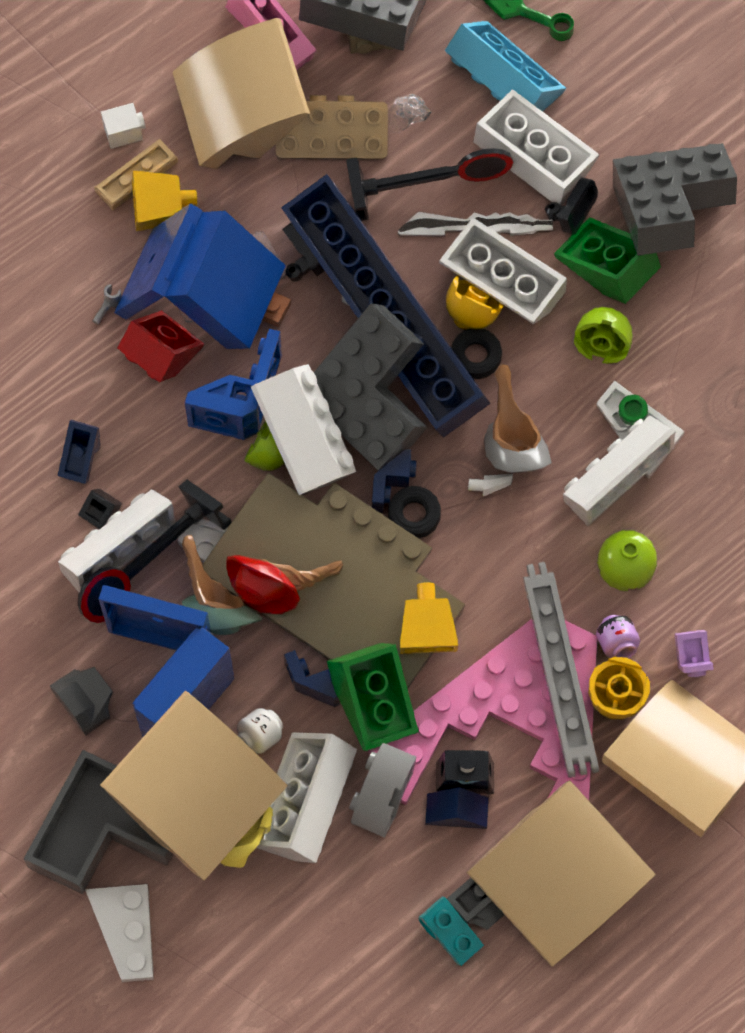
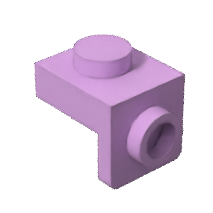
(693, 653)

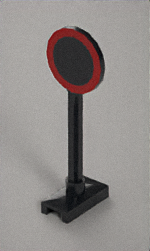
(475, 167)
(200, 505)

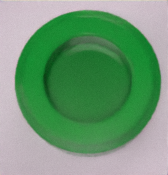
(632, 409)

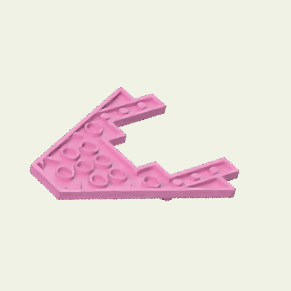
(513, 689)

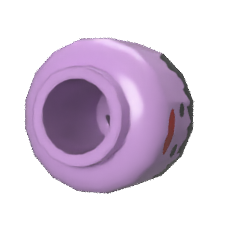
(618, 636)

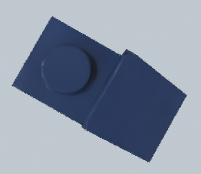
(78, 452)

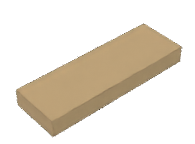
(118, 186)

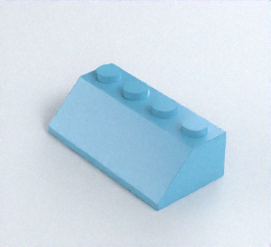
(502, 65)

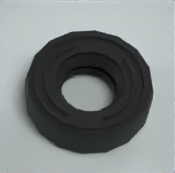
(488, 341)
(419, 495)

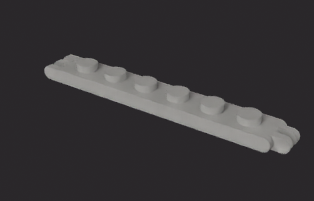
(560, 671)

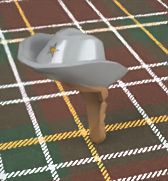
(513, 439)

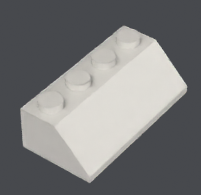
(540, 147)
(504, 271)
(303, 429)
(619, 469)
(120, 539)
(315, 773)

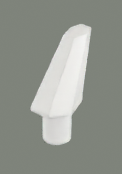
(490, 483)

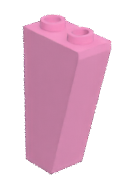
(257, 11)

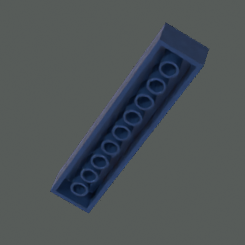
(366, 277)

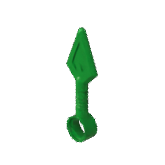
(511, 8)

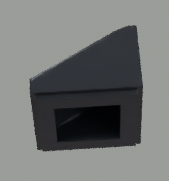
(99, 508)

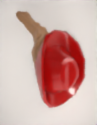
(273, 586)

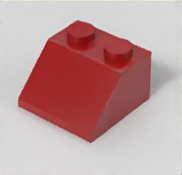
(159, 345)

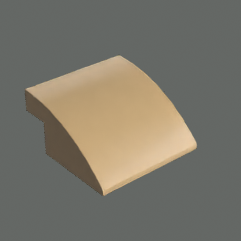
(241, 94)
(681, 757)
(194, 785)
(561, 873)

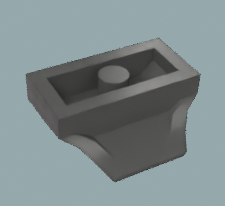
(84, 697)
(475, 905)

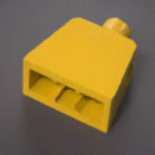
(157, 198)
(427, 623)

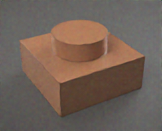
(277, 309)

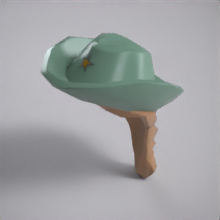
(224, 610)

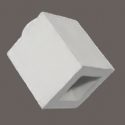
(123, 125)

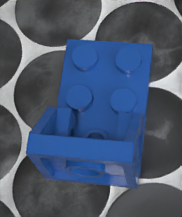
(222, 410)

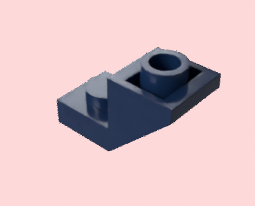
(394, 474)
(315, 686)

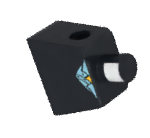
(465, 769)

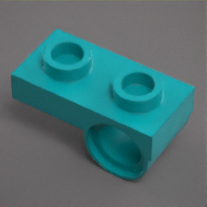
(450, 930)

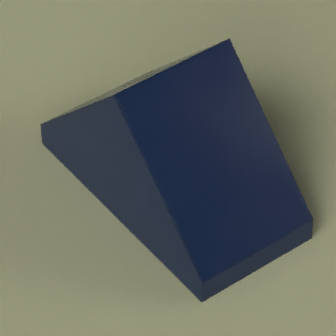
(457, 809)

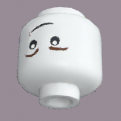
(260, 729)

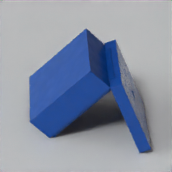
(207, 271)
(200, 661)

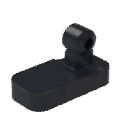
(576, 208)
(304, 264)

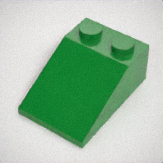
(607, 260)
(374, 694)

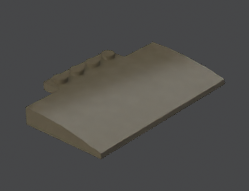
(346, 609)

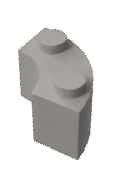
(382, 789)

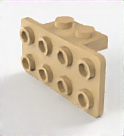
(338, 130)

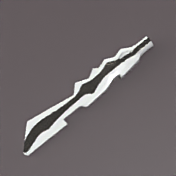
(435, 225)

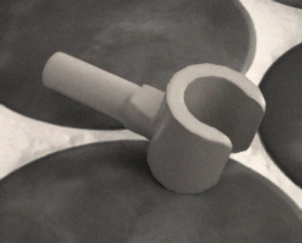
(109, 301)

